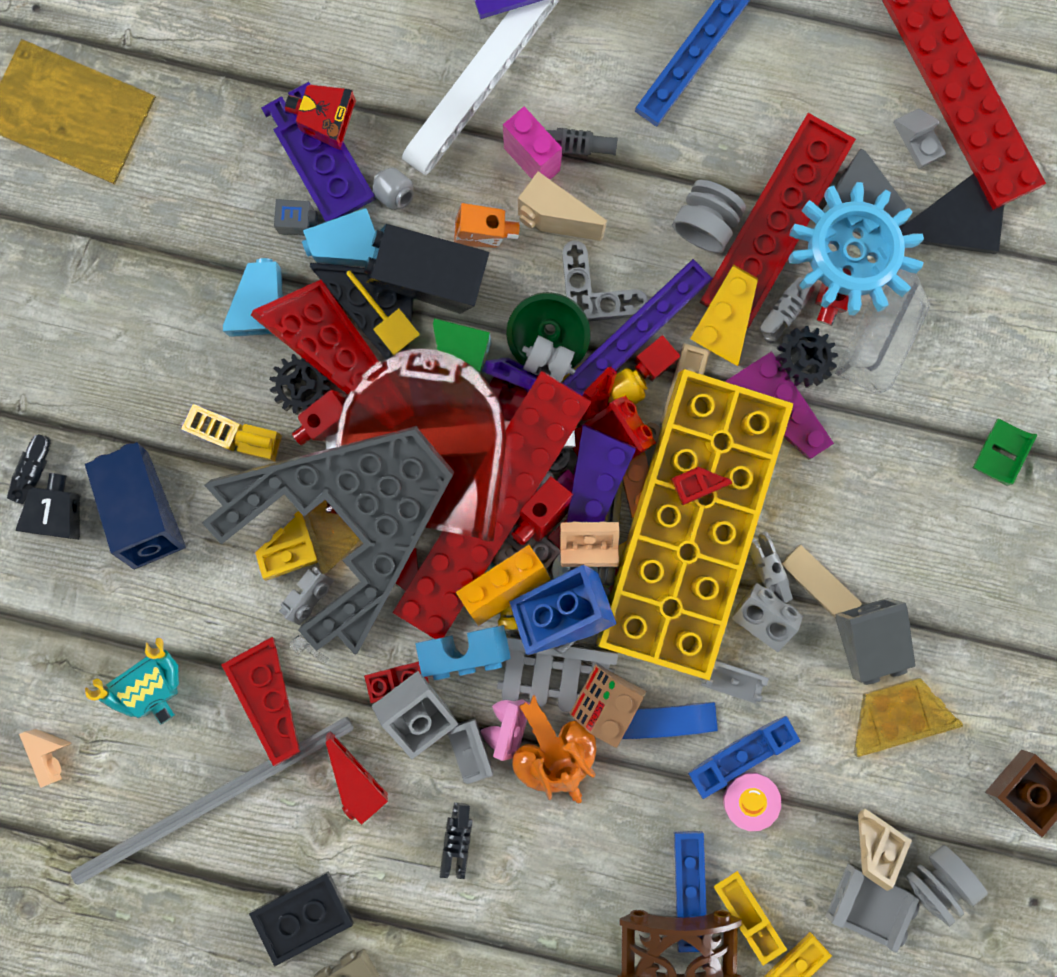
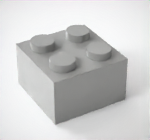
(414, 715)

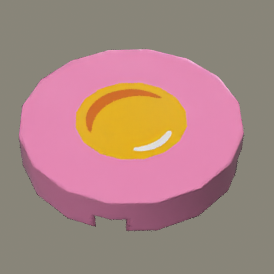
(752, 801)

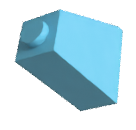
(342, 240)
(258, 286)

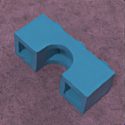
(486, 648)

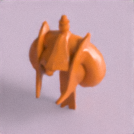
(560, 760)

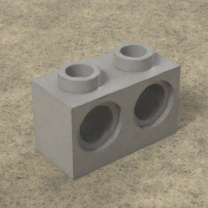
(764, 621)

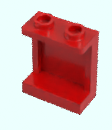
(622, 423)

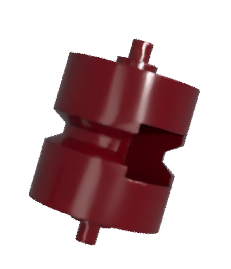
(508, 397)

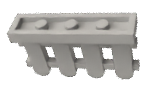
(544, 663)

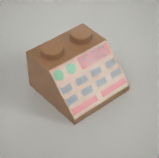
(607, 705)

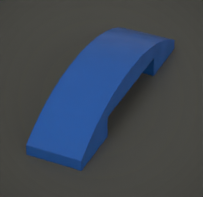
(673, 721)
(742, 755)

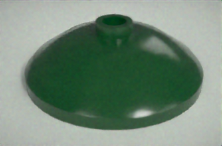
(547, 308)

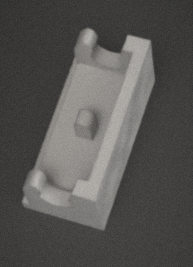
(736, 682)
(470, 751)

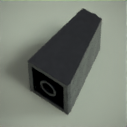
(426, 268)

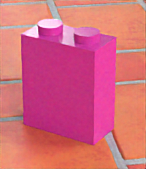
(531, 145)

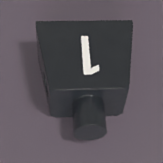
(51, 510)

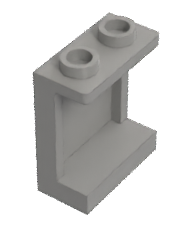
(873, 910)

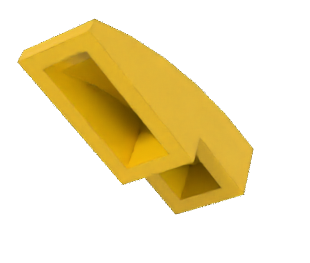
(755, 923)

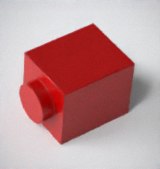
(656, 359)

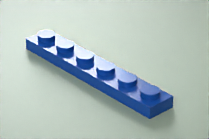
(689, 59)

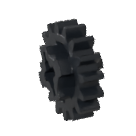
(794, 355)
(288, 381)

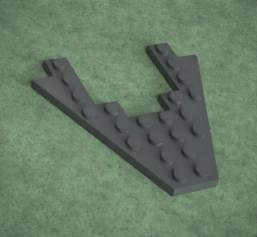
(379, 489)

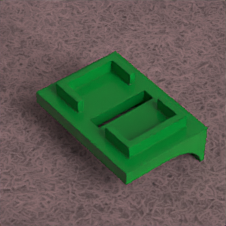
(1010, 440)

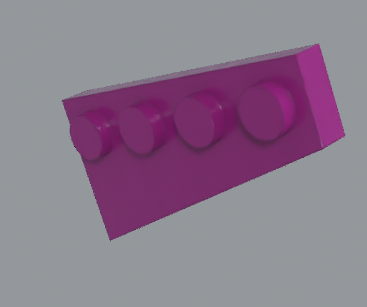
(803, 427)

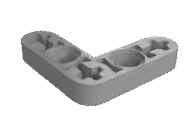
(593, 300)

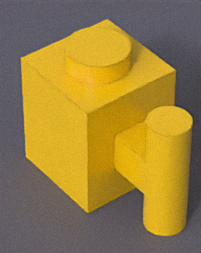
(258, 442)

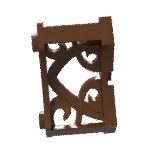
(674, 930)

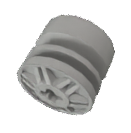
(709, 216)
(946, 885)

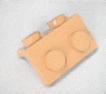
(589, 544)

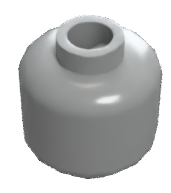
(393, 188)

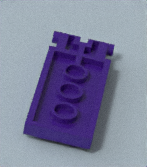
(325, 171)

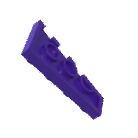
(597, 475)

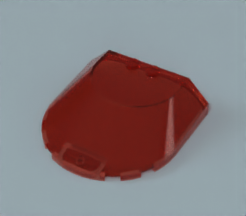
(454, 413)

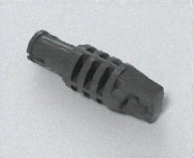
(583, 142)

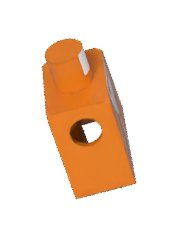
(483, 226)

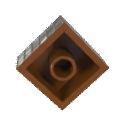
(1027, 792)

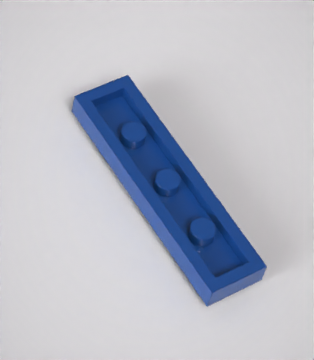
(689, 878)

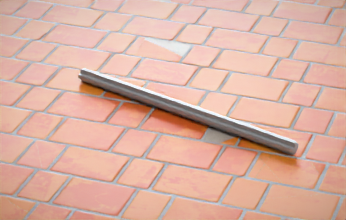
(204, 805)

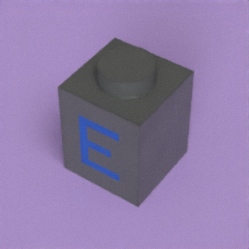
(294, 216)

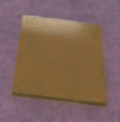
(70, 111)

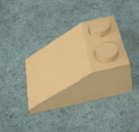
(557, 211)

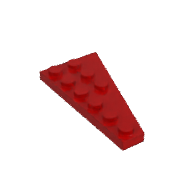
(320, 333)

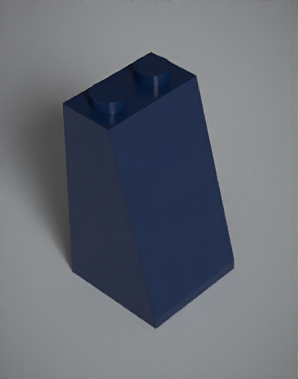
(133, 507)

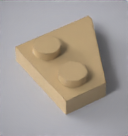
(881, 849)

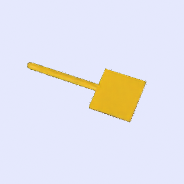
(396, 329)

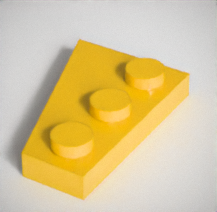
(727, 316)

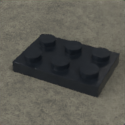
(301, 918)

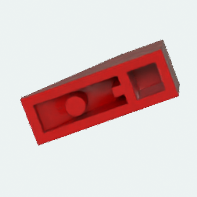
(357, 788)

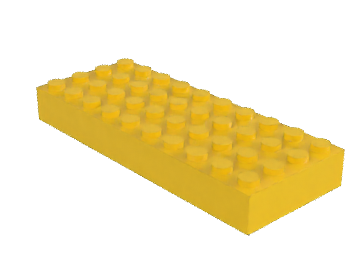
(690, 557)

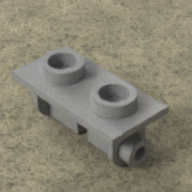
(299, 606)

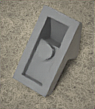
(919, 137)

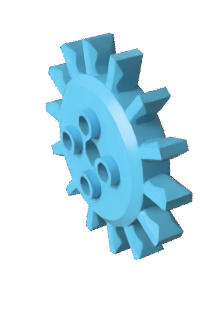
(879, 239)

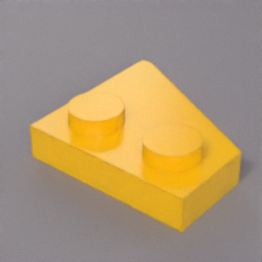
(287, 550)

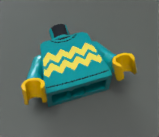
(143, 686)

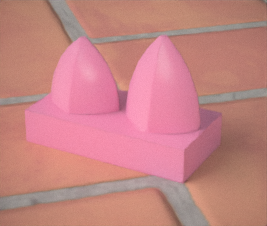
(508, 737)

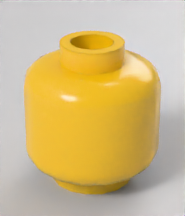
(629, 384)

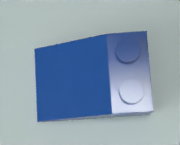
(563, 611)

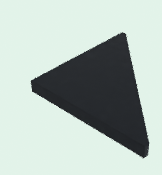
(960, 220)
(357, 305)

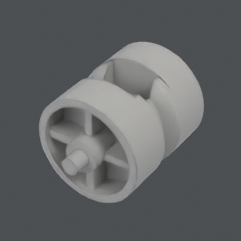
(548, 359)

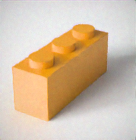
(502, 584)

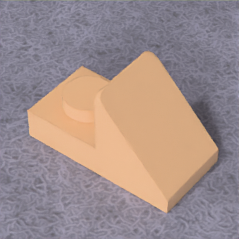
(39, 751)

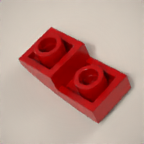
(384, 681)

